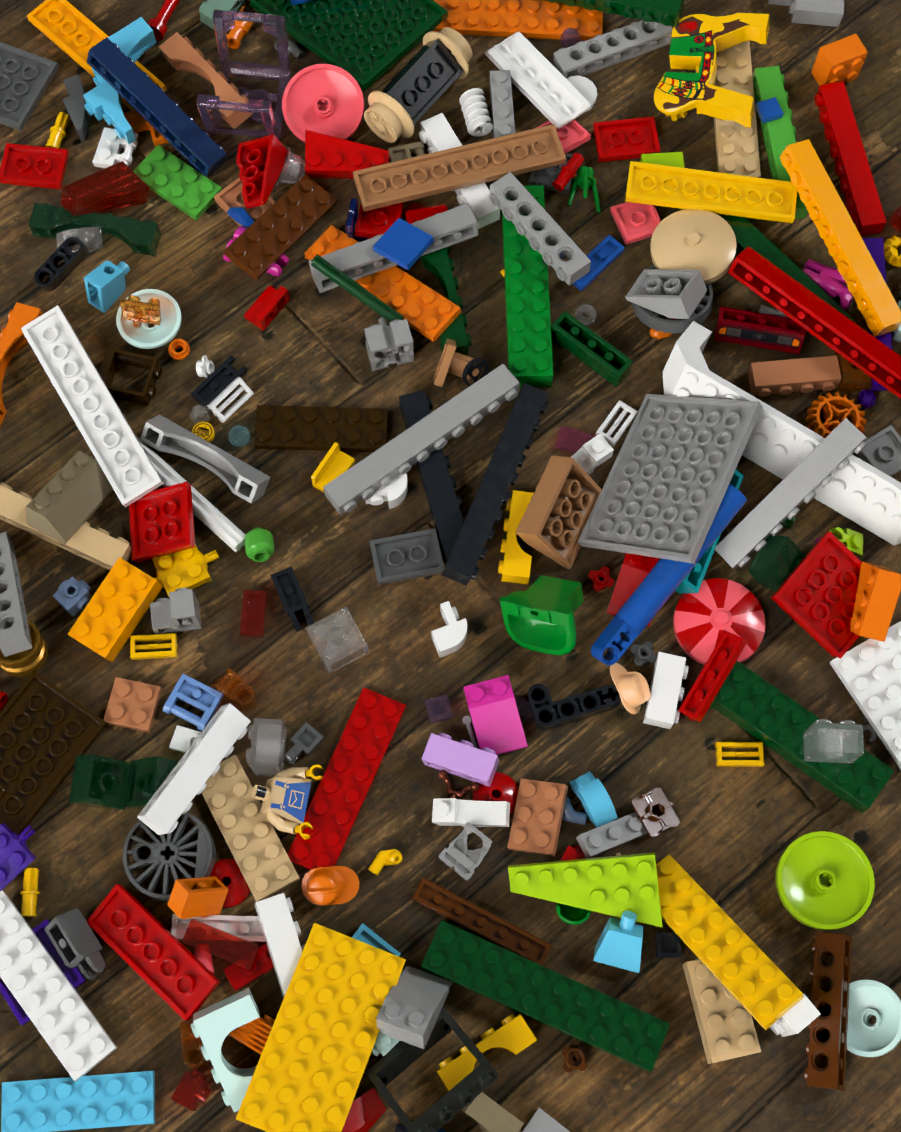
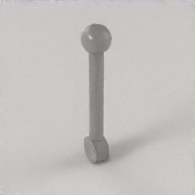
(467, 721)

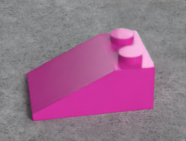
(495, 715)

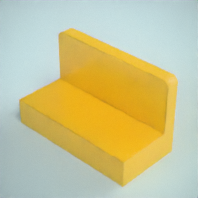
(331, 467)

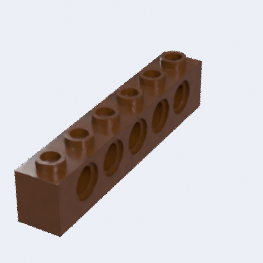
(837, 1022)

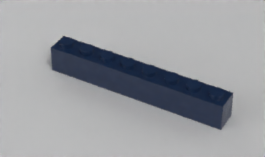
(156, 107)

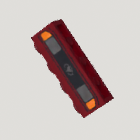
(759, 330)

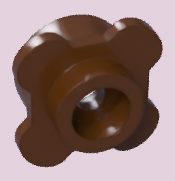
(569, 1064)

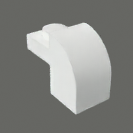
(393, 493)
(453, 635)

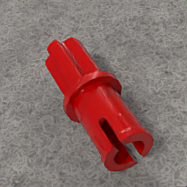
(568, 172)

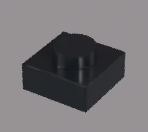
(668, 945)

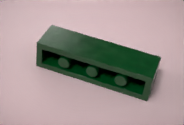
(591, 349)

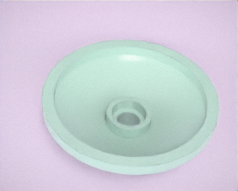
(159, 334)
(871, 999)

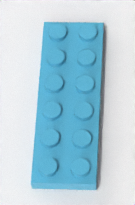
(79, 1104)

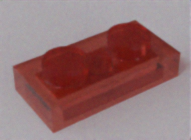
(253, 613)

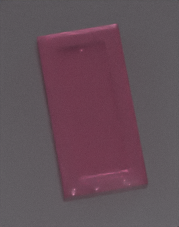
(571, 440)

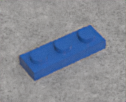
(600, 259)

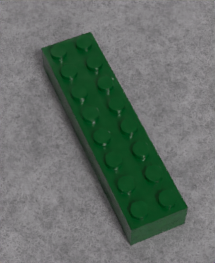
(780, 726)

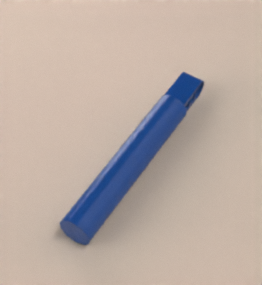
(658, 588)

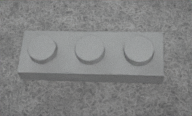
(611, 835)

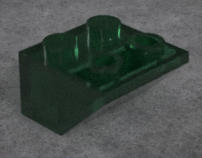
(775, 561)

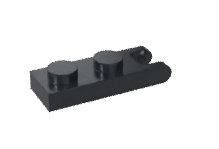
(217, 382)

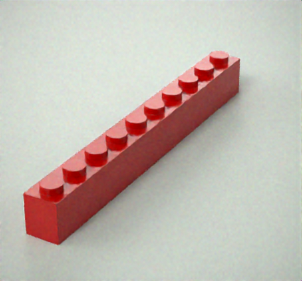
(819, 318)

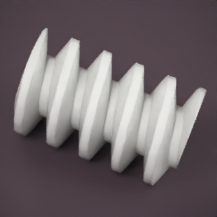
(475, 112)

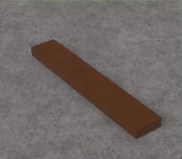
(481, 921)

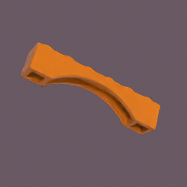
(13, 339)

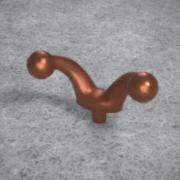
(449, 789)

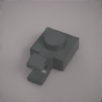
(305, 741)

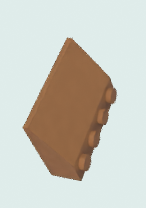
(559, 510)

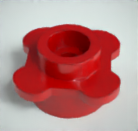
(599, 585)

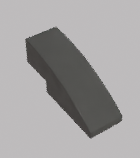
(75, 106)

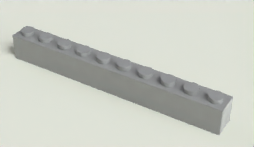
(421, 439)

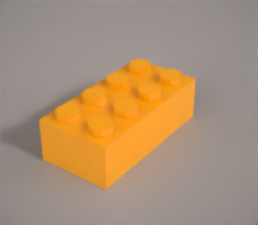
(115, 609)

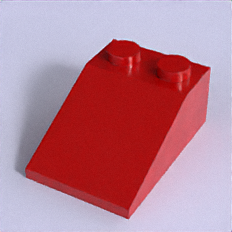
(631, 575)

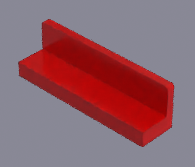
(712, 676)

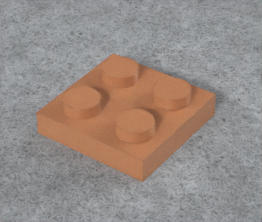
(132, 704)

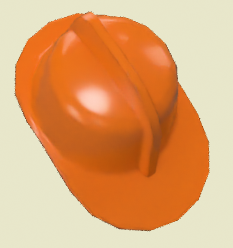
(330, 885)

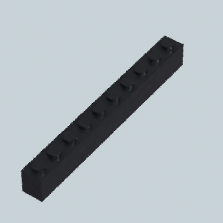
(494, 485)

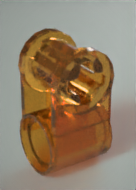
(234, 687)
(189, 1045)

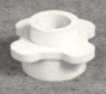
(204, 367)

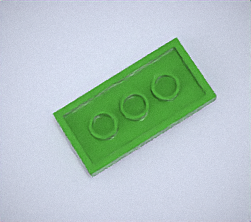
(177, 182)

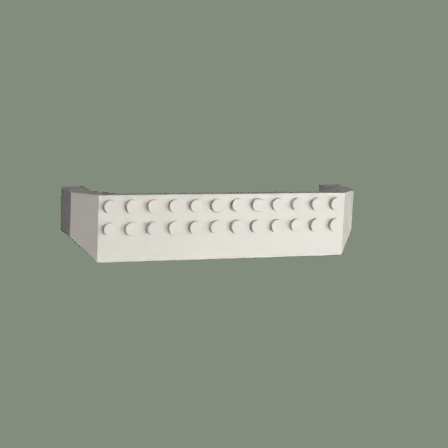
(782, 443)

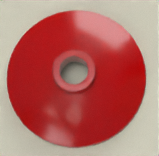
(503, 784)
(238, 887)

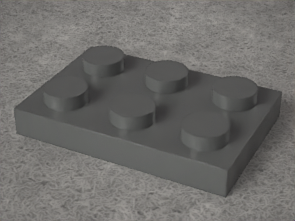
(406, 556)

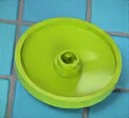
(825, 880)

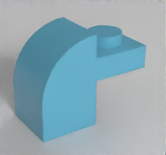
(594, 799)

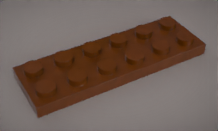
(280, 227)

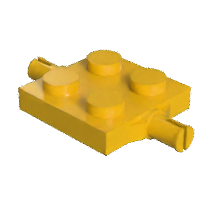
(184, 569)

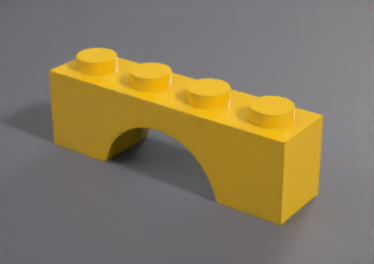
(516, 563)
(512, 1036)

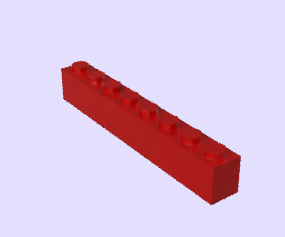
(850, 158)

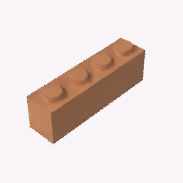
(794, 375)

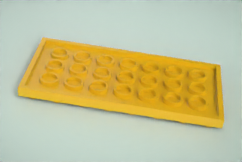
(321, 1036)

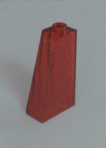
(104, 190)

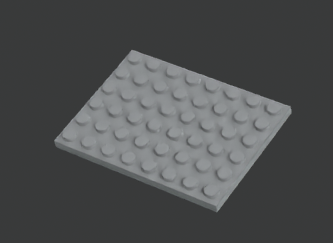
(670, 476)

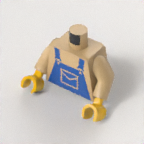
(287, 799)

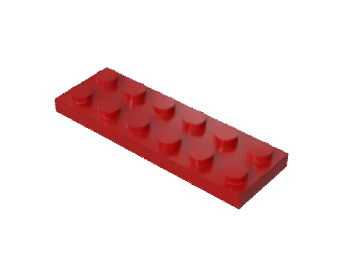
(153, 952)

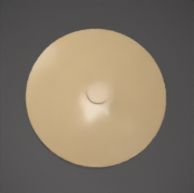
(694, 242)

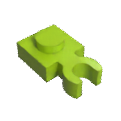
(850, 538)

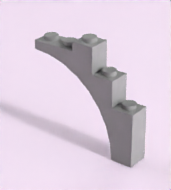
(814, 11)

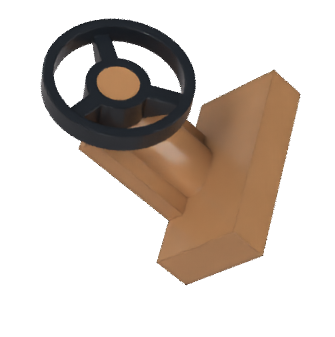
(458, 365)

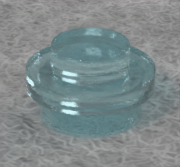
(239, 436)

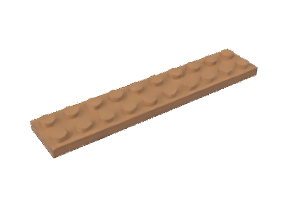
(458, 167)

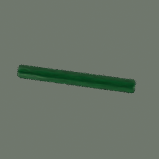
(355, 289)

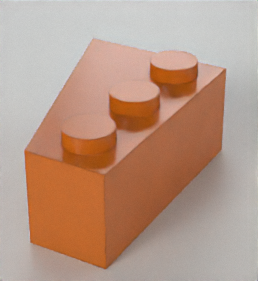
(875, 601)

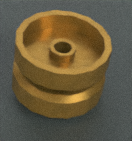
(25, 662)

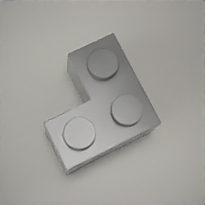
(177, 613)

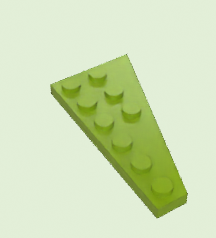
(595, 884)

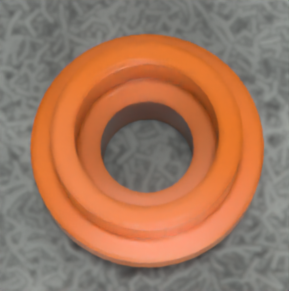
(176, 344)

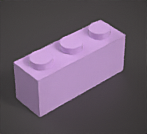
(461, 759)

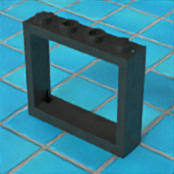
(452, 1102)

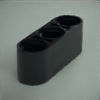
(63, 252)

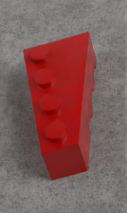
(337, 157)

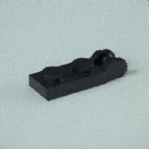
(291, 596)

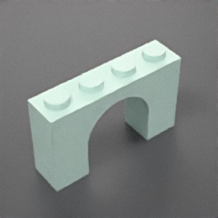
(212, 1027)

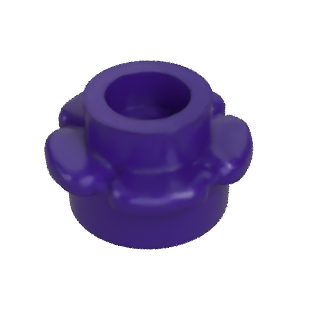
(866, 398)

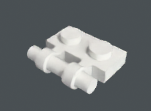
(109, 149)

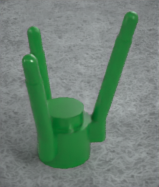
(585, 180)

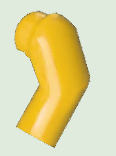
(384, 858)

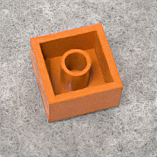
(839, 61)

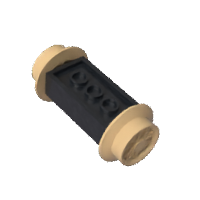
(418, 85)

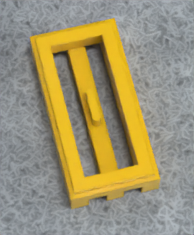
(153, 655)
(739, 763)

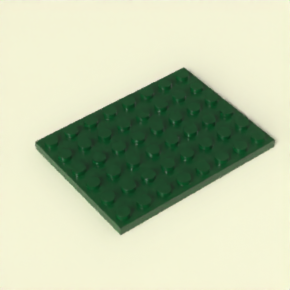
(358, 34)

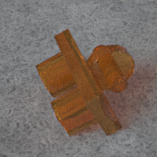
(141, 312)

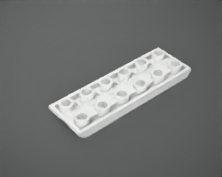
(538, 80)

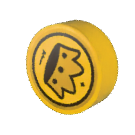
(204, 430)

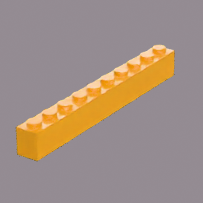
(841, 238)

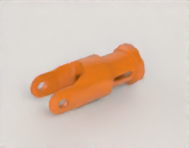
(237, 33)

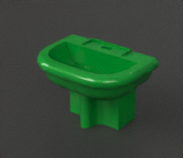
(543, 615)

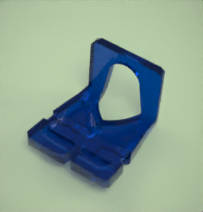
(352, 219)

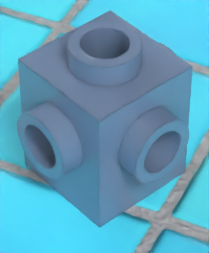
(73, 595)

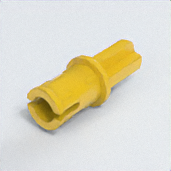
(58, 130)
(30, 892)

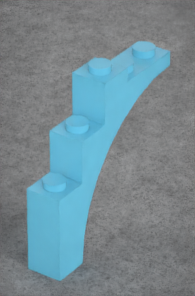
(104, 99)

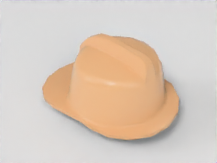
(631, 687)

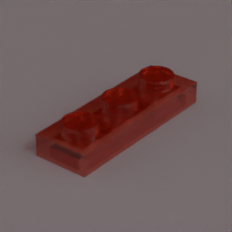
(221, 943)

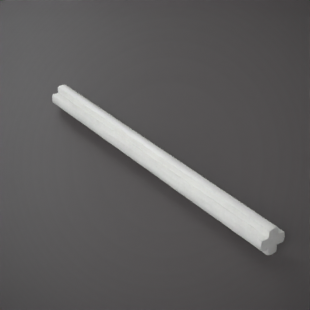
(201, 506)

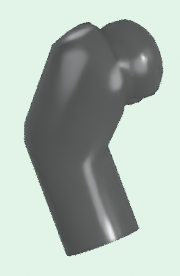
(293, 49)

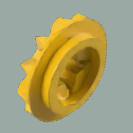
(890, 251)

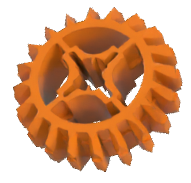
(834, 409)

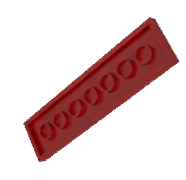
(347, 780)

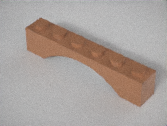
(184, 57)

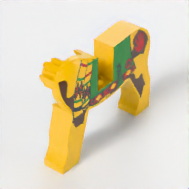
(695, 48)

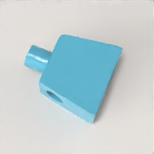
(106, 284)
(620, 943)

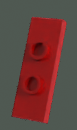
(240, 976)

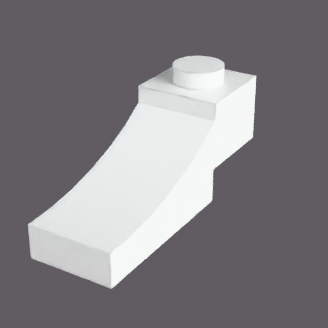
(593, 453)
(478, 813)

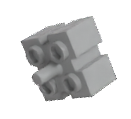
(389, 343)

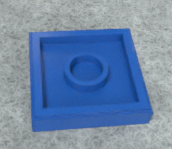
(403, 243)

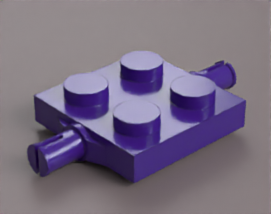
(13, 854)

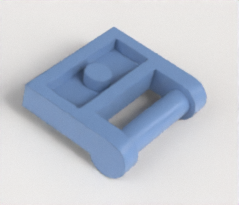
(197, 695)

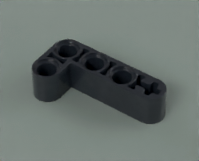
(575, 702)

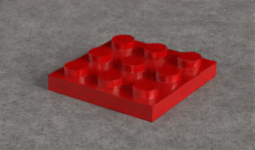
(162, 522)

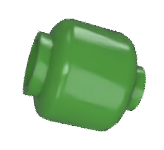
(259, 544)

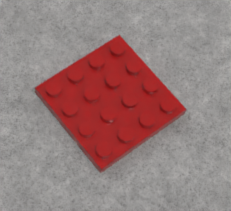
(823, 594)

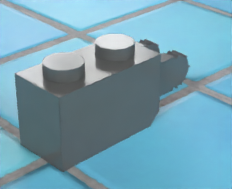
(76, 943)

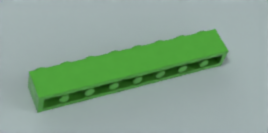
(778, 133)

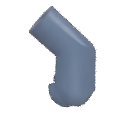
(572, 816)

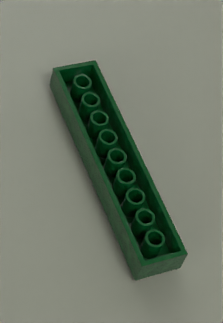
(546, 996)

